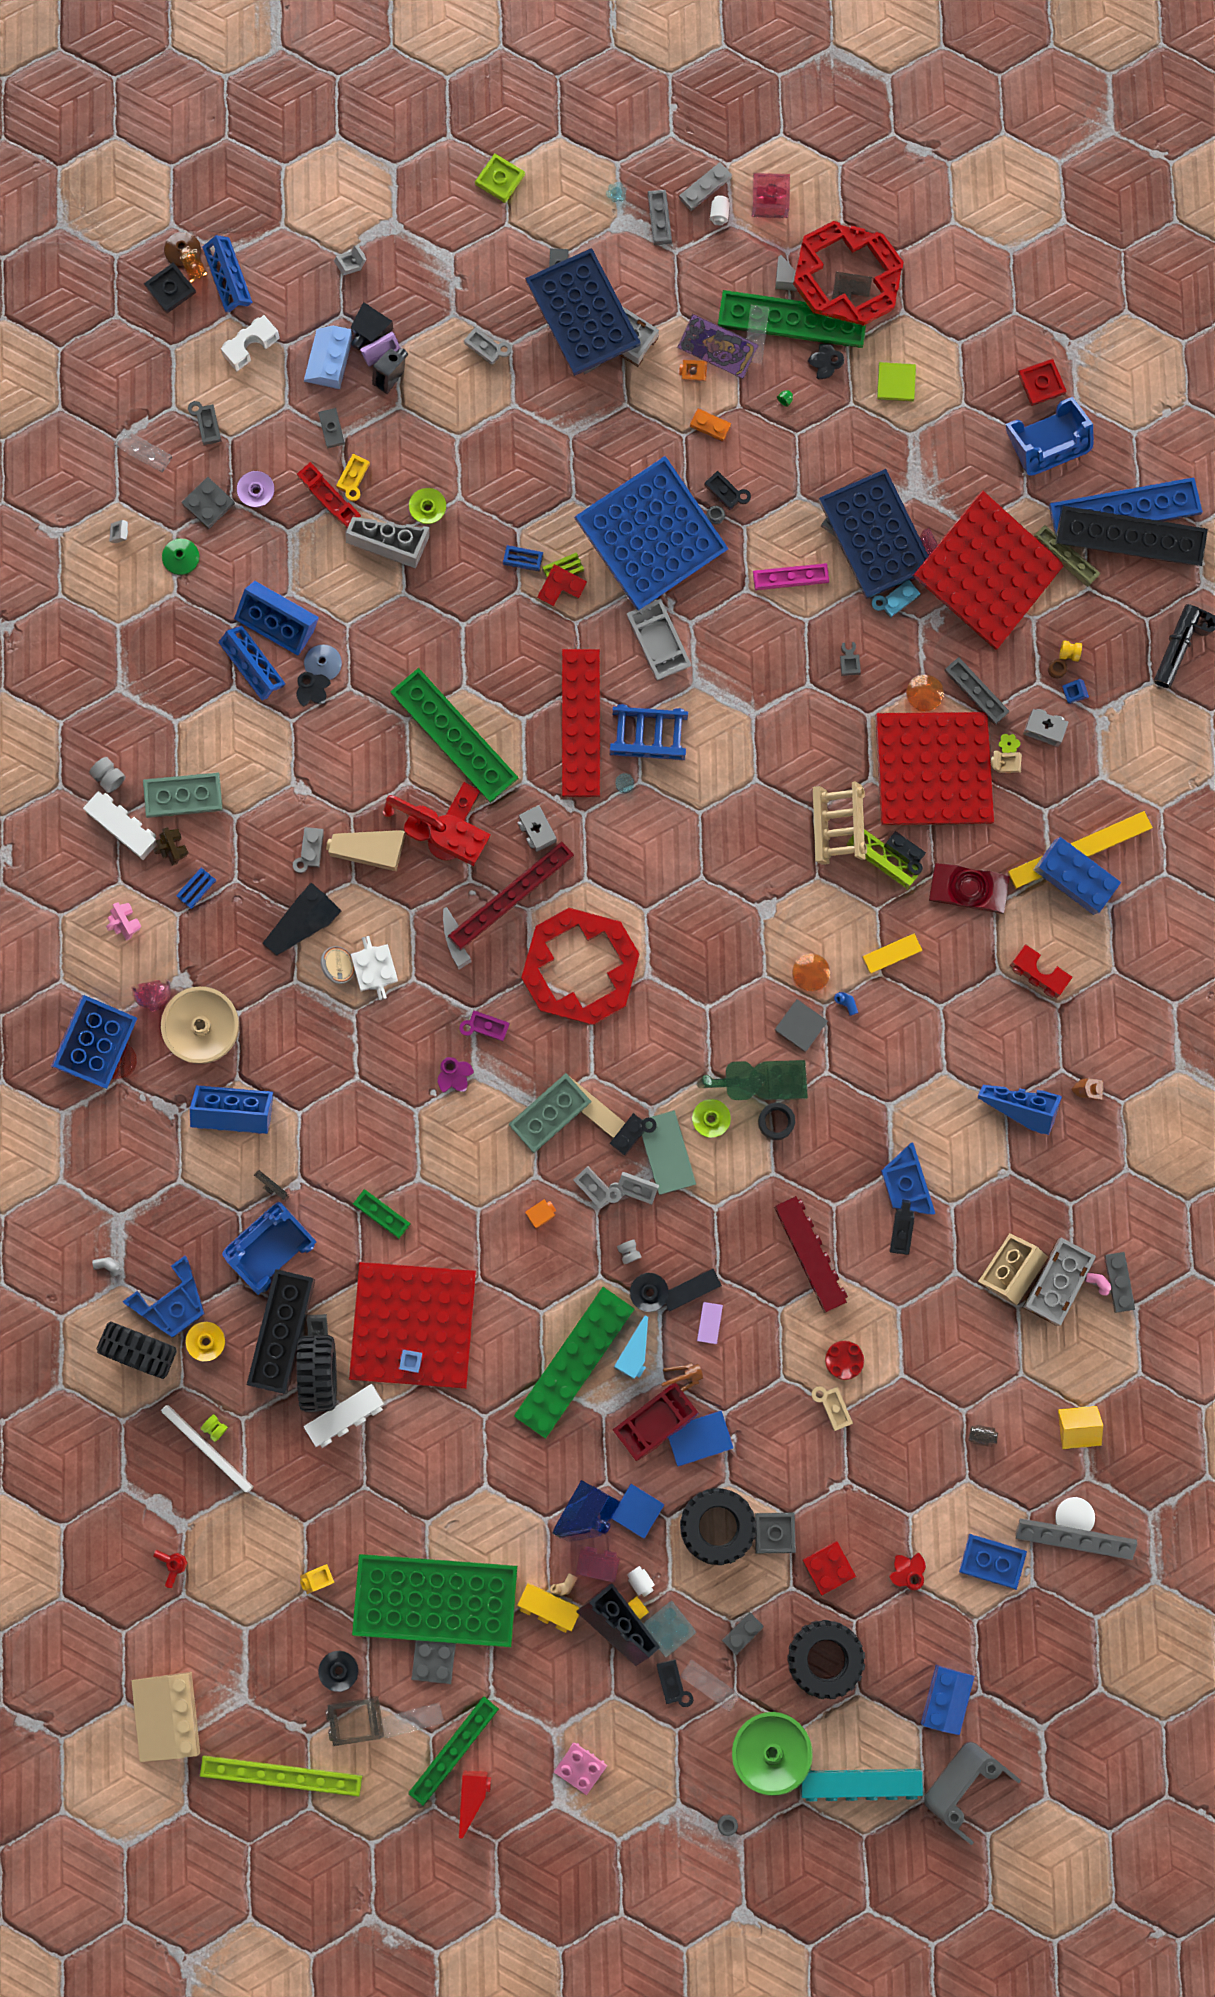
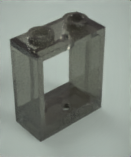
(374, 1715)

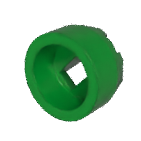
(785, 398)

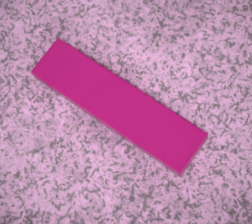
(791, 576)

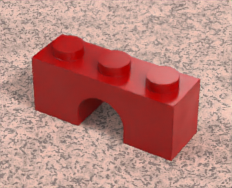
(1026, 964)

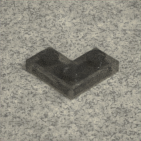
(851, 284)

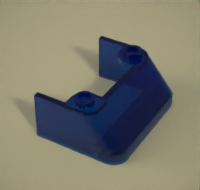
(586, 1514)

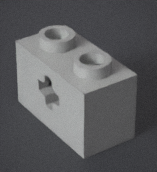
(1036, 729)
(544, 837)

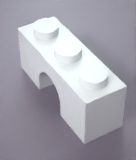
(259, 331)

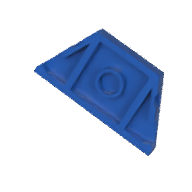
(906, 1181)

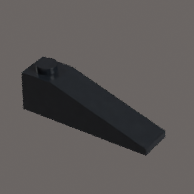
(304, 918)

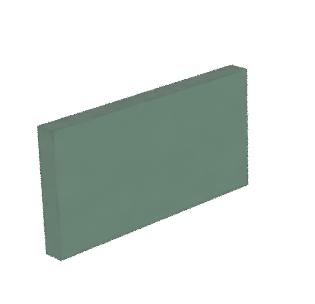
(182, 795)
(550, 1113)
(668, 1154)

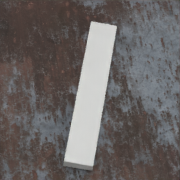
(207, 1448)

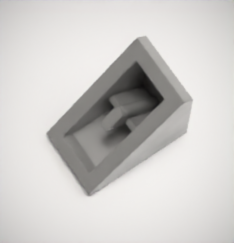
(784, 275)

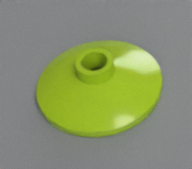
(427, 497)
(711, 1108)

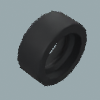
(762, 1124)

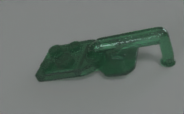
(766, 1080)

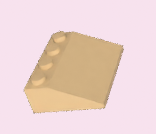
(165, 1717)

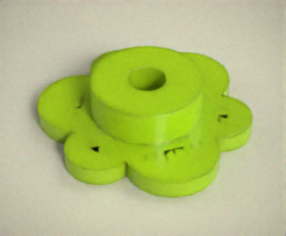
(1011, 739)

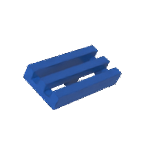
(522, 558)
(185, 899)

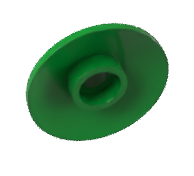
(183, 564)

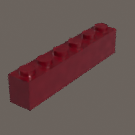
(810, 1254)

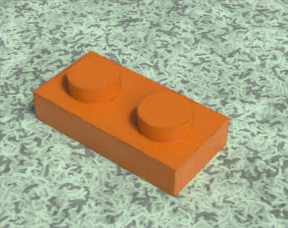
(710, 424)

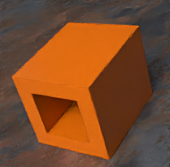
(541, 1213)

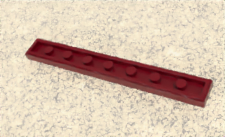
(510, 896)

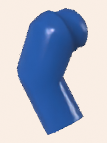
(848, 1001)

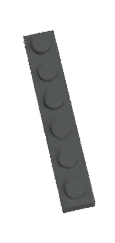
(1076, 1539)

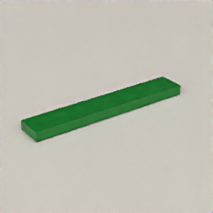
(453, 1751)

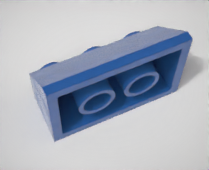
(947, 1700)

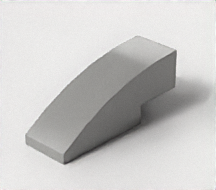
(461, 957)

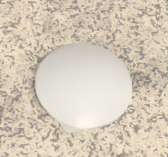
(1075, 1514)

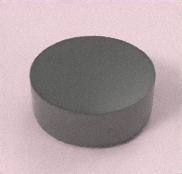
(727, 1825)

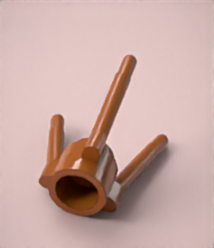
(692, 1374)

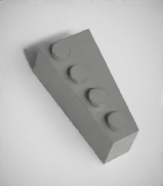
(388, 539)

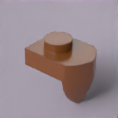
(1089, 1089)

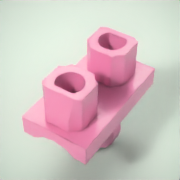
(120, 923)

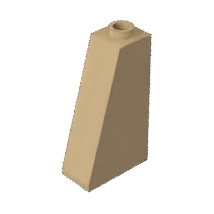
(368, 848)

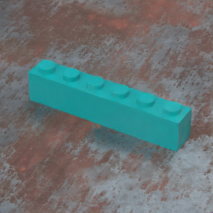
(862, 1783)

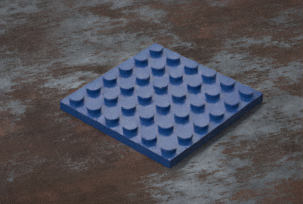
(651, 533)

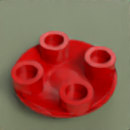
(844, 1360)

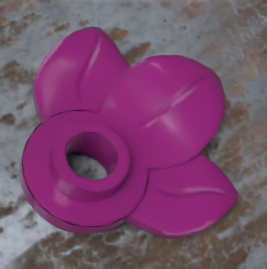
(454, 1077)

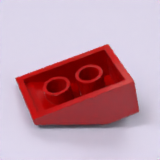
(473, 1792)

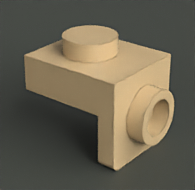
(1006, 762)

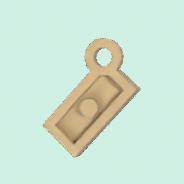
(834, 1407)

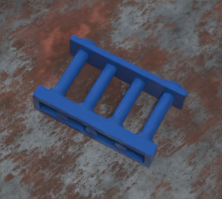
(638, 749)

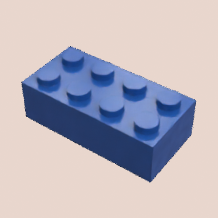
(1077, 876)

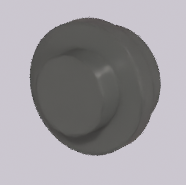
(715, 515)

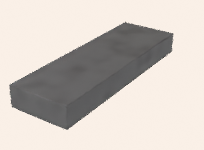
(659, 217)

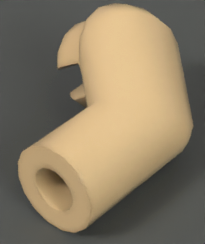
(563, 1588)

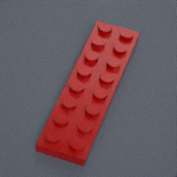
(580, 722)

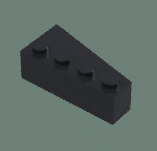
(619, 1624)

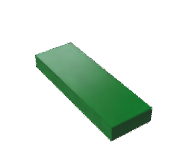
(381, 1214)

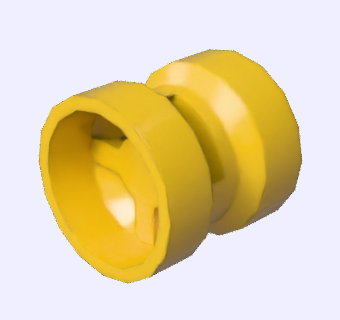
(1070, 651)

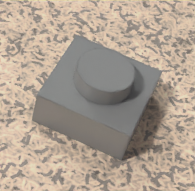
(118, 531)

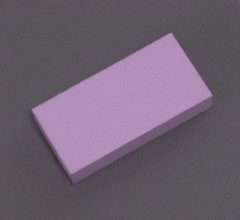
(378, 348)
(709, 1323)

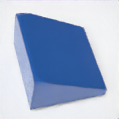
(1075, 691)

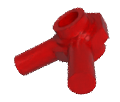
(175, 1563)

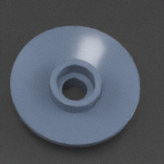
(332, 665)

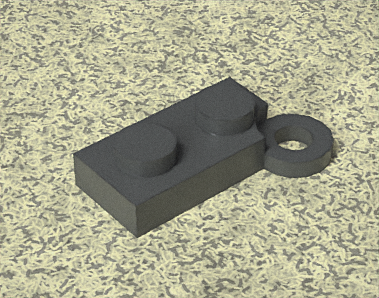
(207, 422)

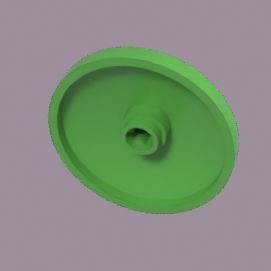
(772, 1753)

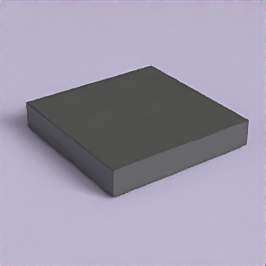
(801, 1025)
(775, 1533)

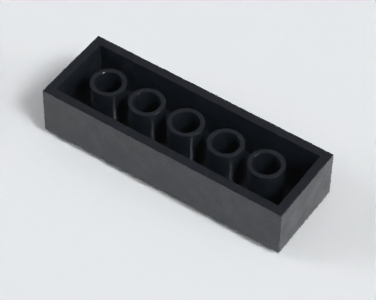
(281, 1331)

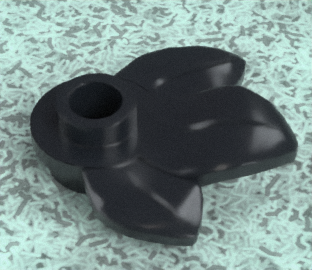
(823, 361)
(314, 690)

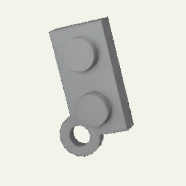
(485, 346)
(311, 849)
(596, 1188)
(635, 1188)

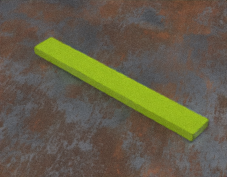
(281, 1776)

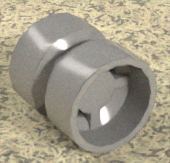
(105, 772)

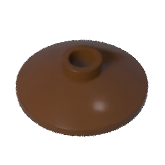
(171, 246)

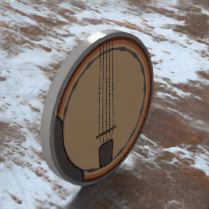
(337, 965)

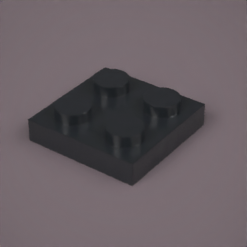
(170, 288)

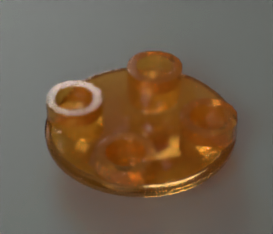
(925, 693)
(811, 972)

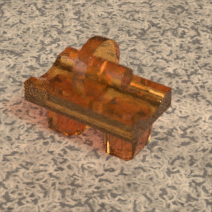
(192, 263)

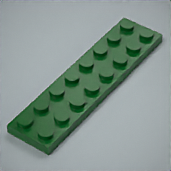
(789, 320)
(454, 735)
(574, 1362)

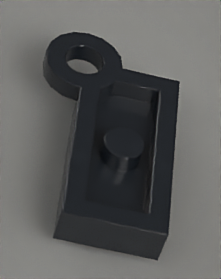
(725, 491)
(906, 851)
(631, 1132)
(672, 1684)

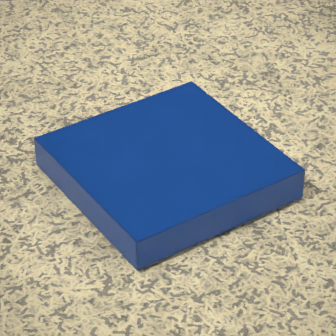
(637, 1511)

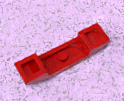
(327, 495)

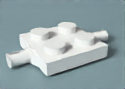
(374, 967)

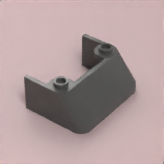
(956, 1780)

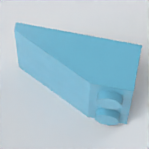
(633, 1356)

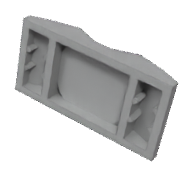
(658, 640)

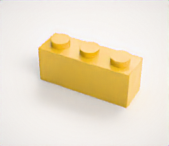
(548, 1607)

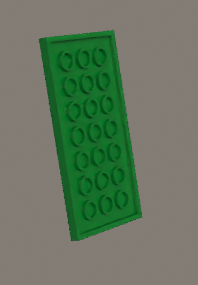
(434, 1600)

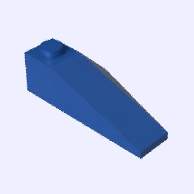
(1032, 1110)

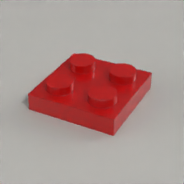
(1042, 382)
(829, 1568)

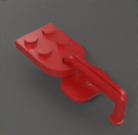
(458, 839)

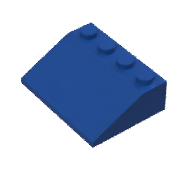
(94, 1042)

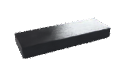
(692, 1289)

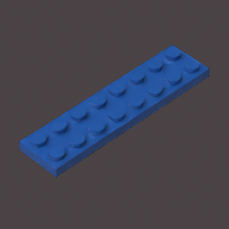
(1152, 502)

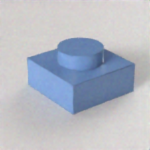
(410, 1361)

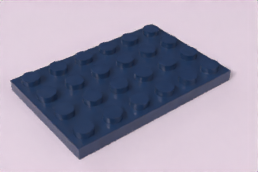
(582, 311)
(874, 533)

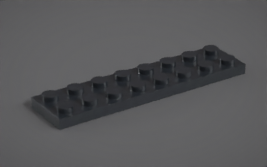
(1131, 536)

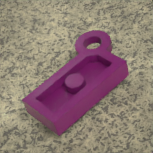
(486, 1026)

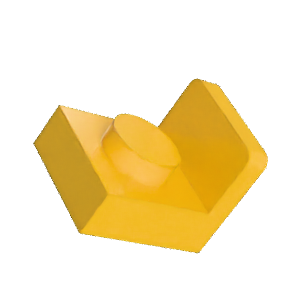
(316, 1579)

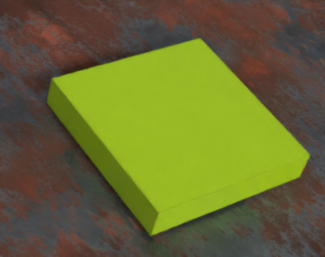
(499, 178)
(896, 381)

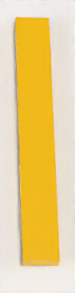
(1089, 845)

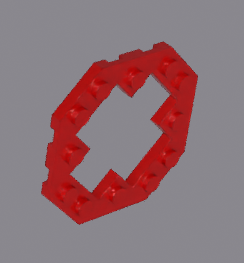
(841, 307)
(591, 927)

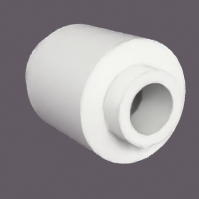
(719, 210)
(640, 1581)

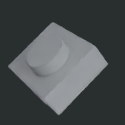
(350, 261)

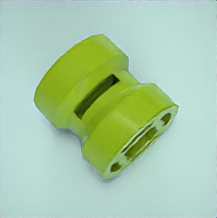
(210, 1425)

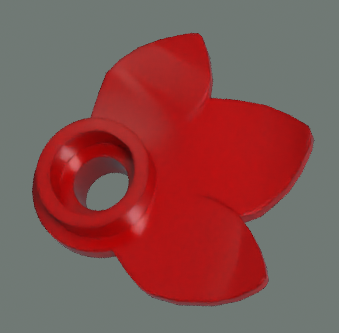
(908, 1568)

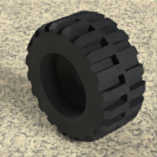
(136, 1350)
(316, 1373)
(744, 1533)
(798, 1659)

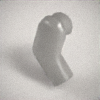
(108, 1263)

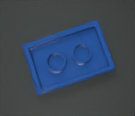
(701, 1439)
(992, 1561)

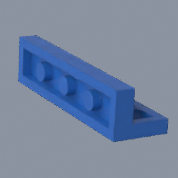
(230, 270)
(248, 663)

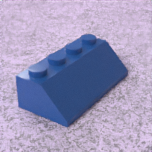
(275, 617)
(231, 1109)

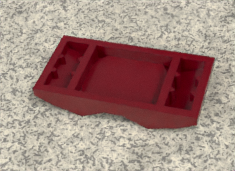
(969, 888)
(655, 1421)

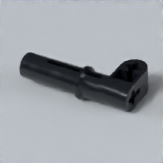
(1181, 641)

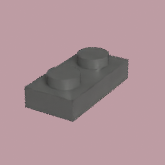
(742, 1633)

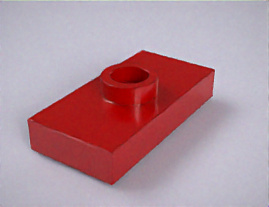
(463, 801)

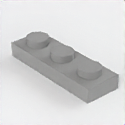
(705, 186)

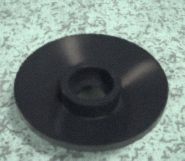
(639, 1290)
(332, 1680)

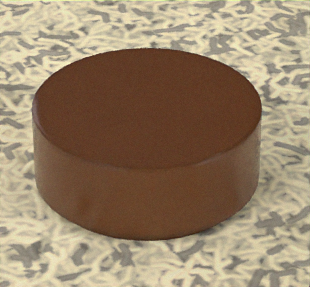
(1057, 668)

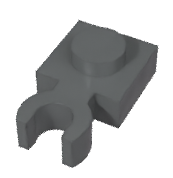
(849, 662)

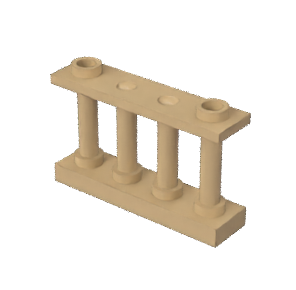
(822, 816)

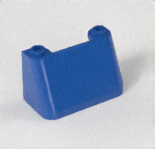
(1052, 439)
(267, 1246)

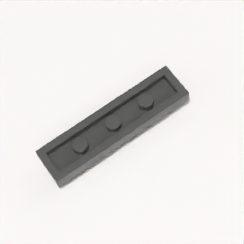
(976, 691)

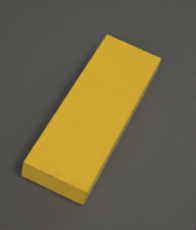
(892, 953)

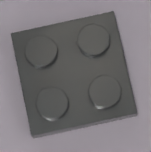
(208, 502)
(433, 1661)

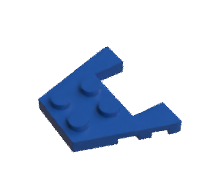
(177, 1308)

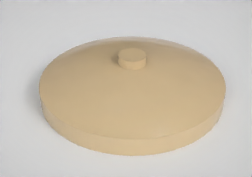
(200, 1025)

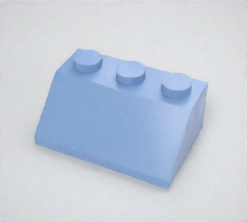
(329, 356)

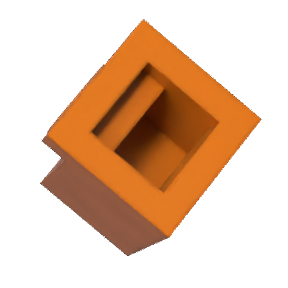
(685, 370)

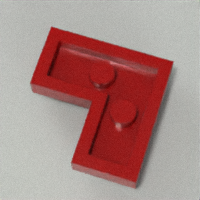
(559, 580)

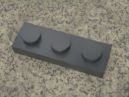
(1120, 1282)

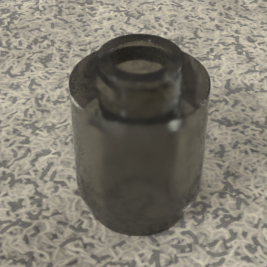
(983, 1435)

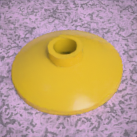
(195, 1339)

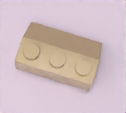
(1013, 1269)

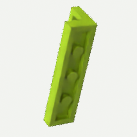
(883, 864)

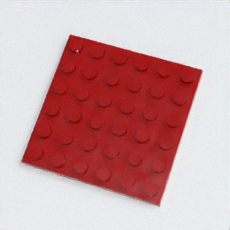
(988, 570)
(934, 768)
(416, 1312)

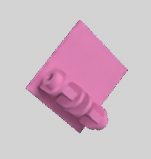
(580, 1768)

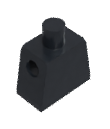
(369, 326)
(389, 369)

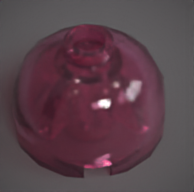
(152, 994)

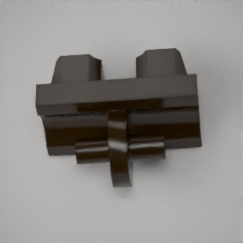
(167, 847)

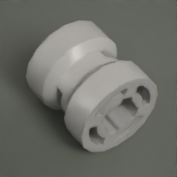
(627, 1247)

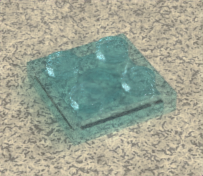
(669, 1628)

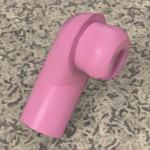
(1101, 1281)

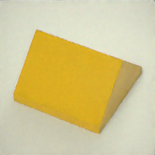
(1080, 1427)

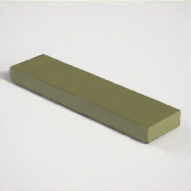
(1070, 559)

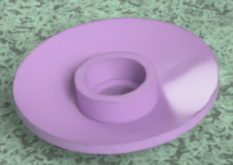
(252, 481)

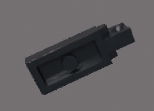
(902, 1229)

